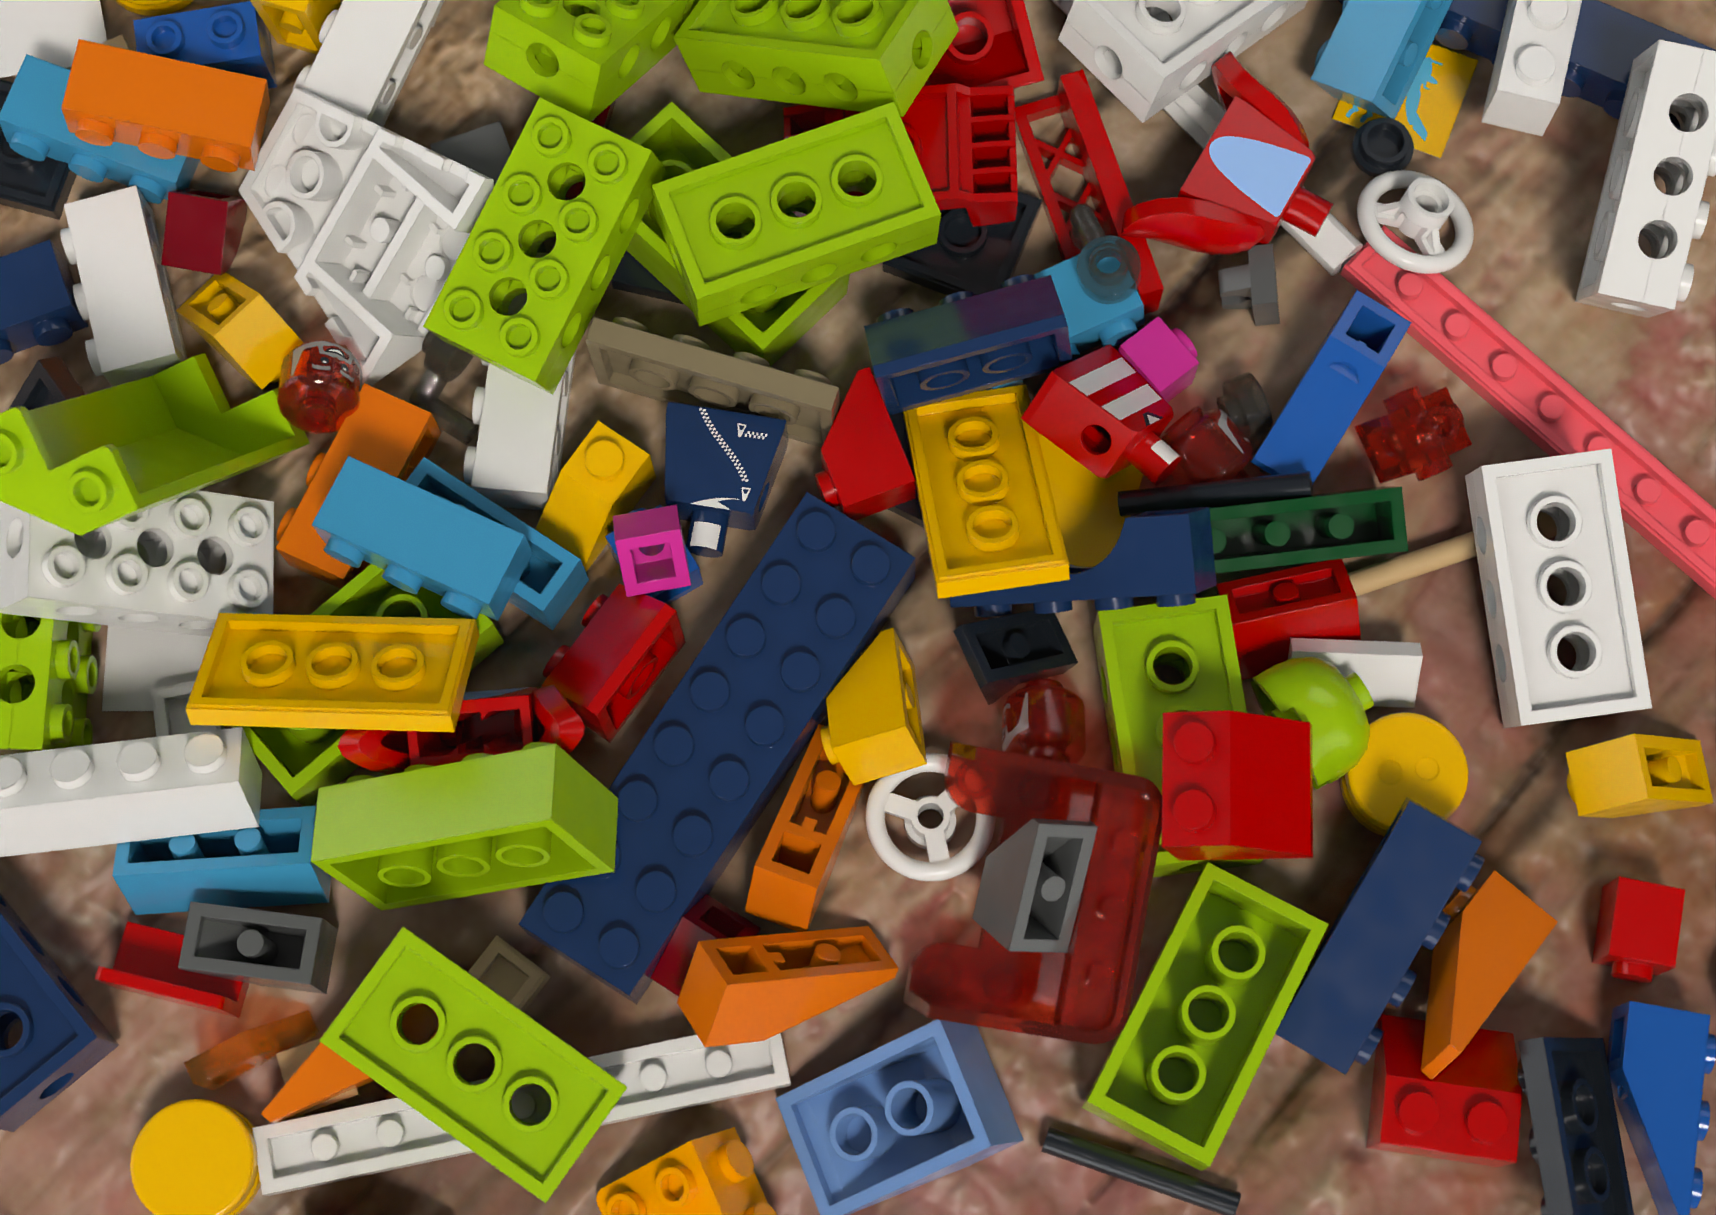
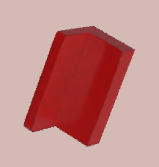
(1288, 604)
(149, 967)

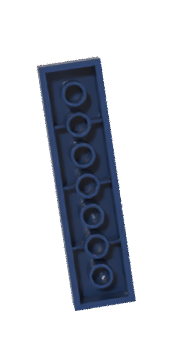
(725, 742)

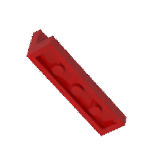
(1097, 165)

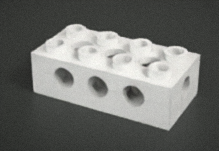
(1157, 60)
(1615, 270)
(1591, 563)
(146, 572)

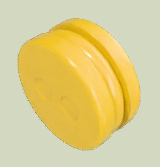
(1405, 759)
(195, 1160)

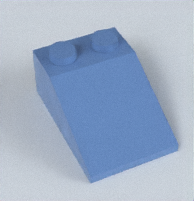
(898, 1117)

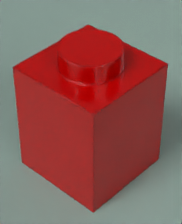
(1638, 928)

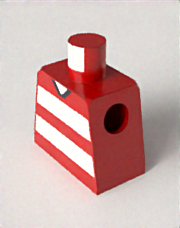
(1105, 416)

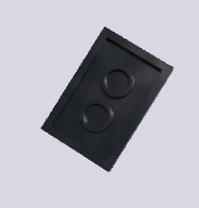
(1574, 1126)

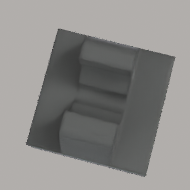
(1253, 286)

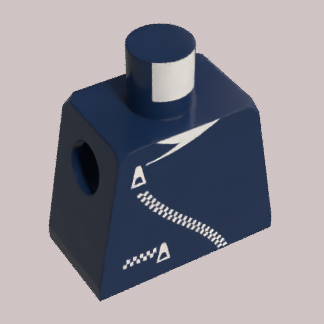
(720, 470)

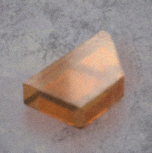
(249, 1050)

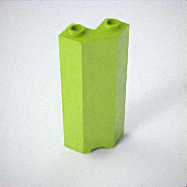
(135, 446)

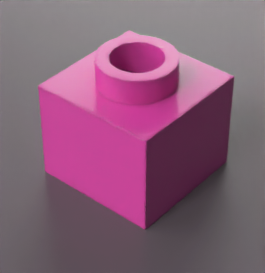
(1162, 357)
(651, 550)

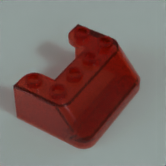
(1051, 994)

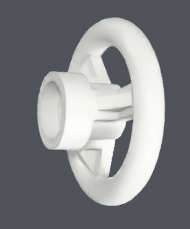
(1419, 217)
(935, 840)

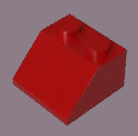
(991, 46)
(615, 658)
(1236, 786)
(1457, 1116)

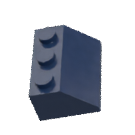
(968, 343)

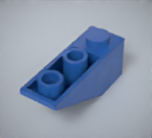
(1332, 388)
(1657, 1081)

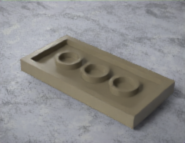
(691, 374)

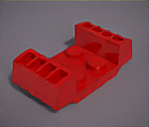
(960, 140)

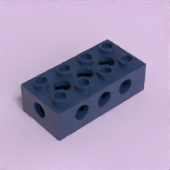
(59, 1028)

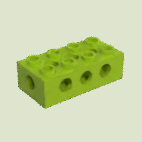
(581, 49)
(817, 50)
(805, 176)
(522, 214)
(1128, 648)
(45, 683)
(427, 1075)

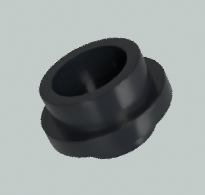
(1382, 146)

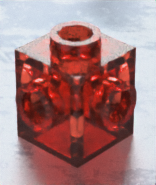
(1414, 435)

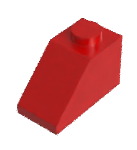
(863, 455)

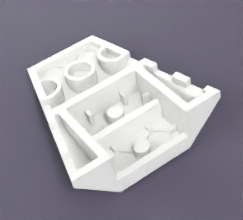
(363, 223)

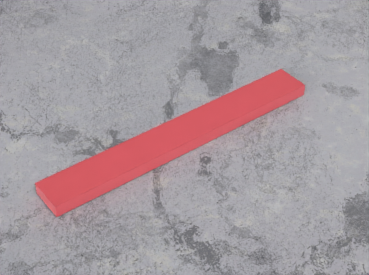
(1542, 405)

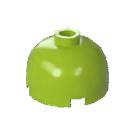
(1334, 705)

